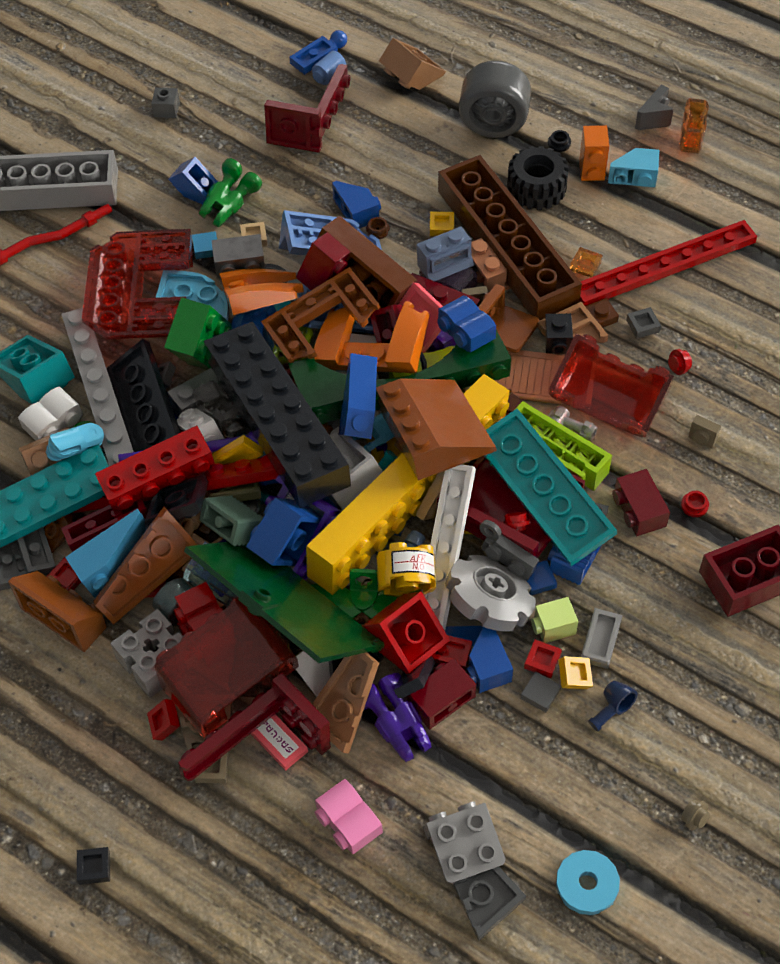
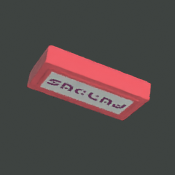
(280, 742)

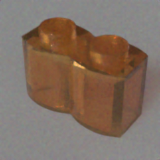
(693, 125)

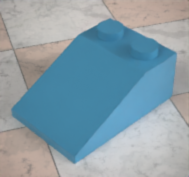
(103, 554)

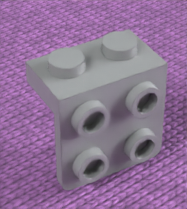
(465, 842)

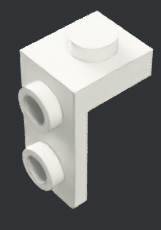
(205, 423)

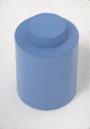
(326, 67)

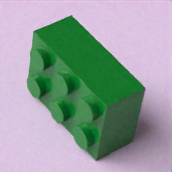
(190, 328)

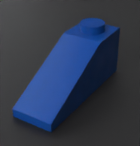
(359, 397)

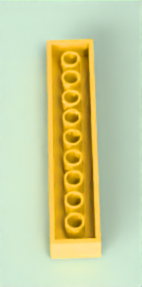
(386, 504)

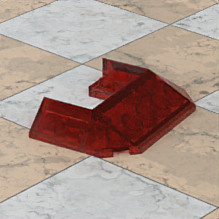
(115, 283)

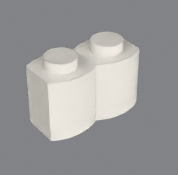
(50, 414)

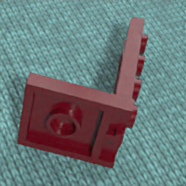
(302, 125)
(282, 697)

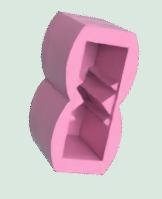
(348, 816)

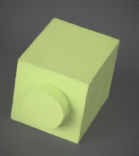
(555, 620)

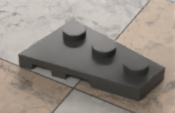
(488, 899)

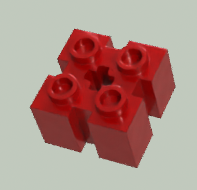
(195, 607)

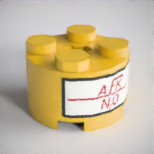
(406, 569)

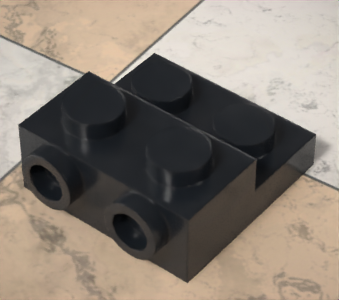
(180, 500)

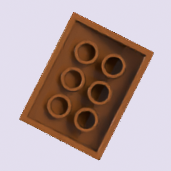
(433, 424)

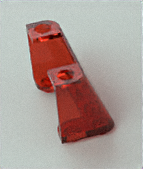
(610, 388)
(221, 664)

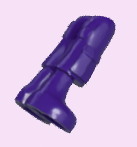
(399, 724)

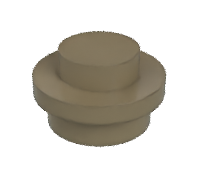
(695, 814)

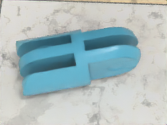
(74, 441)

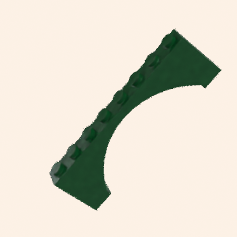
(325, 387)

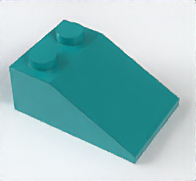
(34, 368)

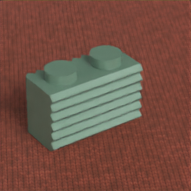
(229, 519)

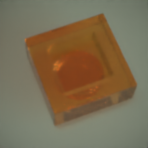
(586, 262)

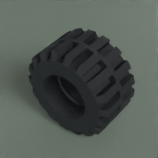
(538, 177)

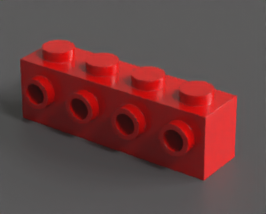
(155, 468)

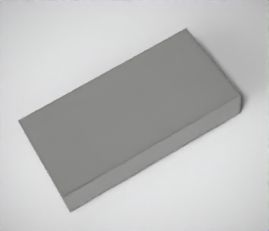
(601, 637)

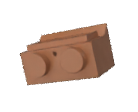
(489, 265)

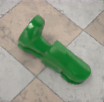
(229, 201)

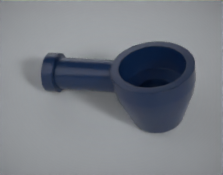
(619, 699)

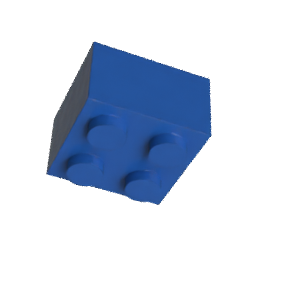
(283, 532)

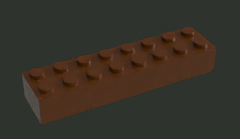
(492, 213)

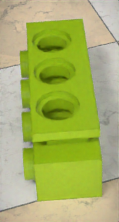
(591, 469)

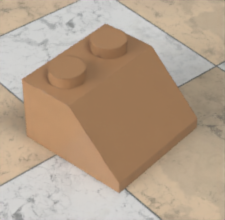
(410, 65)

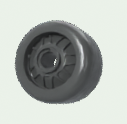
(495, 99)

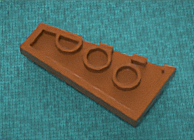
(146, 566)

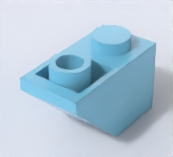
(635, 168)

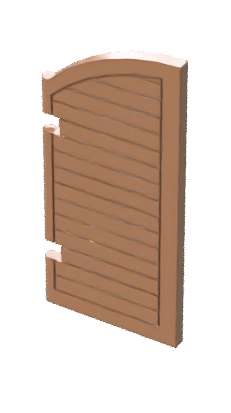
(532, 375)

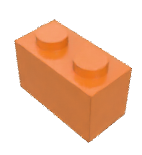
(594, 153)

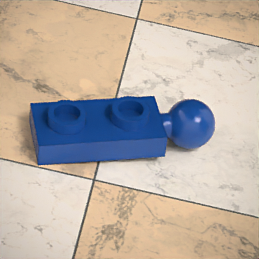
(315, 51)

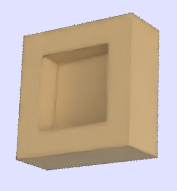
(253, 229)

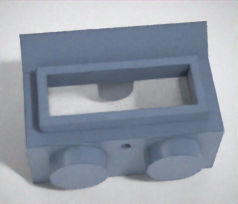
(445, 254)

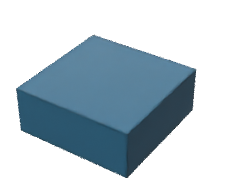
(203, 244)

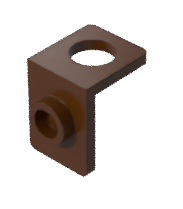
(54, 532)

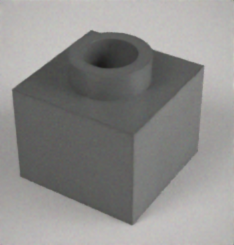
(165, 102)

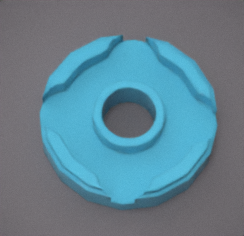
(590, 864)

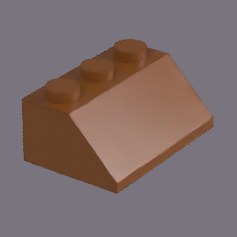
(58, 608)

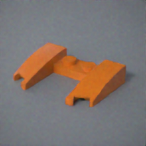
(258, 288)
(399, 355)

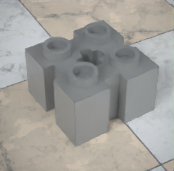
(139, 650)

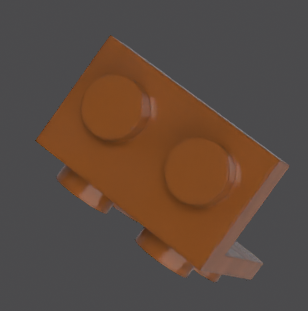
(512, 325)

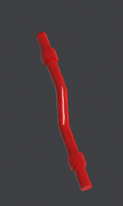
(88, 219)

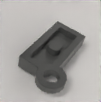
(507, 552)

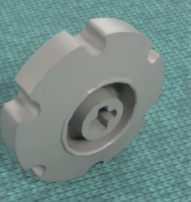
(490, 593)

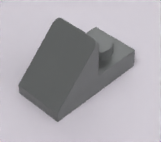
(655, 111)

